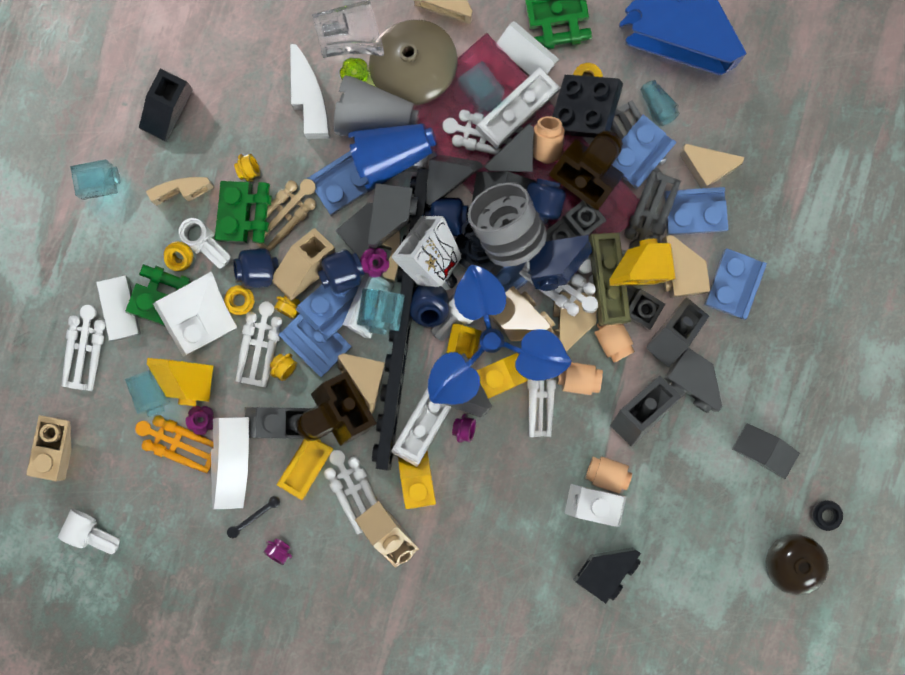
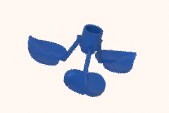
(483, 295)

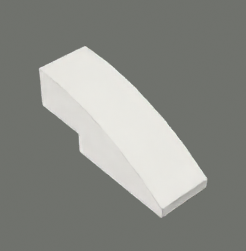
(308, 96)
(229, 462)

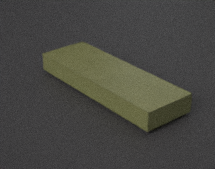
(612, 300)

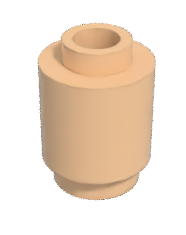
(548, 139)
(614, 341)
(581, 379)
(608, 474)

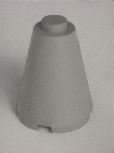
(370, 107)

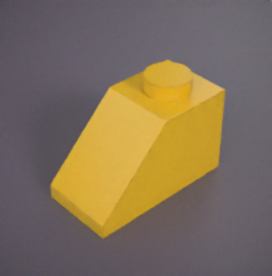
(645, 265)
(500, 376)
(182, 379)
(417, 483)

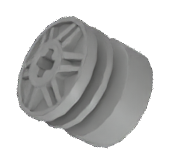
(507, 224)

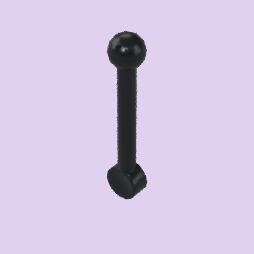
(234, 531)

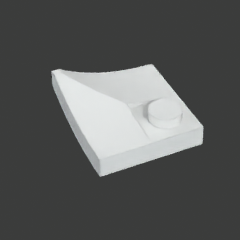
(195, 314)

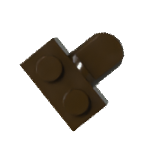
(589, 169)
(337, 411)

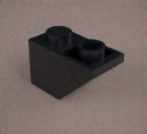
(164, 104)
(606, 570)

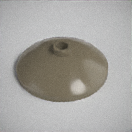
(424, 73)

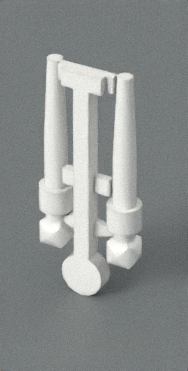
(450, 126)
(588, 303)
(266, 309)
(88, 313)
(536, 397)
(337, 458)

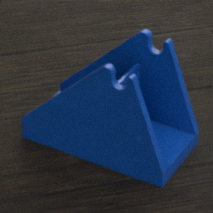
(685, 32)

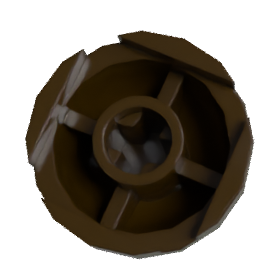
(797, 564)

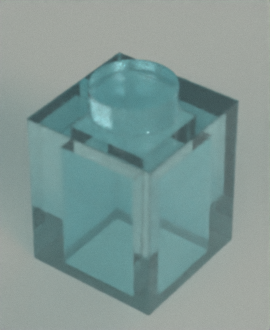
(481, 88)
(95, 179)
(380, 310)
(147, 394)

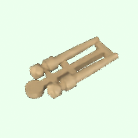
(307, 187)

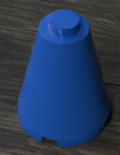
(389, 150)

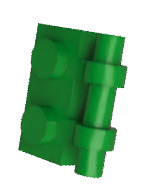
(555, 12)
(234, 212)
(144, 297)

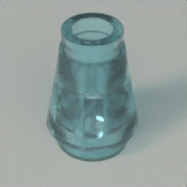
(659, 103)

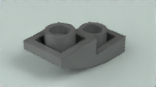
(577, 222)
(643, 307)

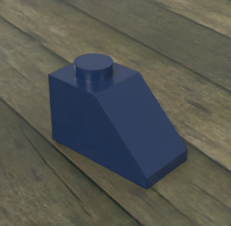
(558, 261)

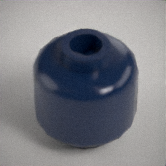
(547, 199)
(453, 212)
(255, 268)
(341, 271)
(429, 306)

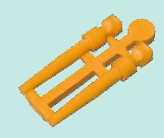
(144, 428)

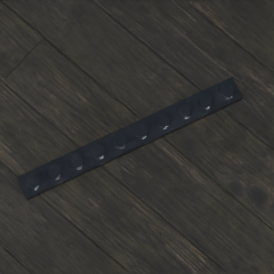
(396, 362)

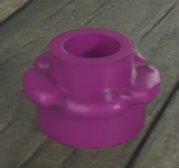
(367, 262)
(192, 419)
(464, 428)
(277, 551)

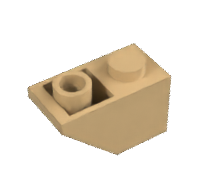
(302, 263)
(689, 270)
(521, 316)
(572, 327)
(50, 449)
(386, 534)

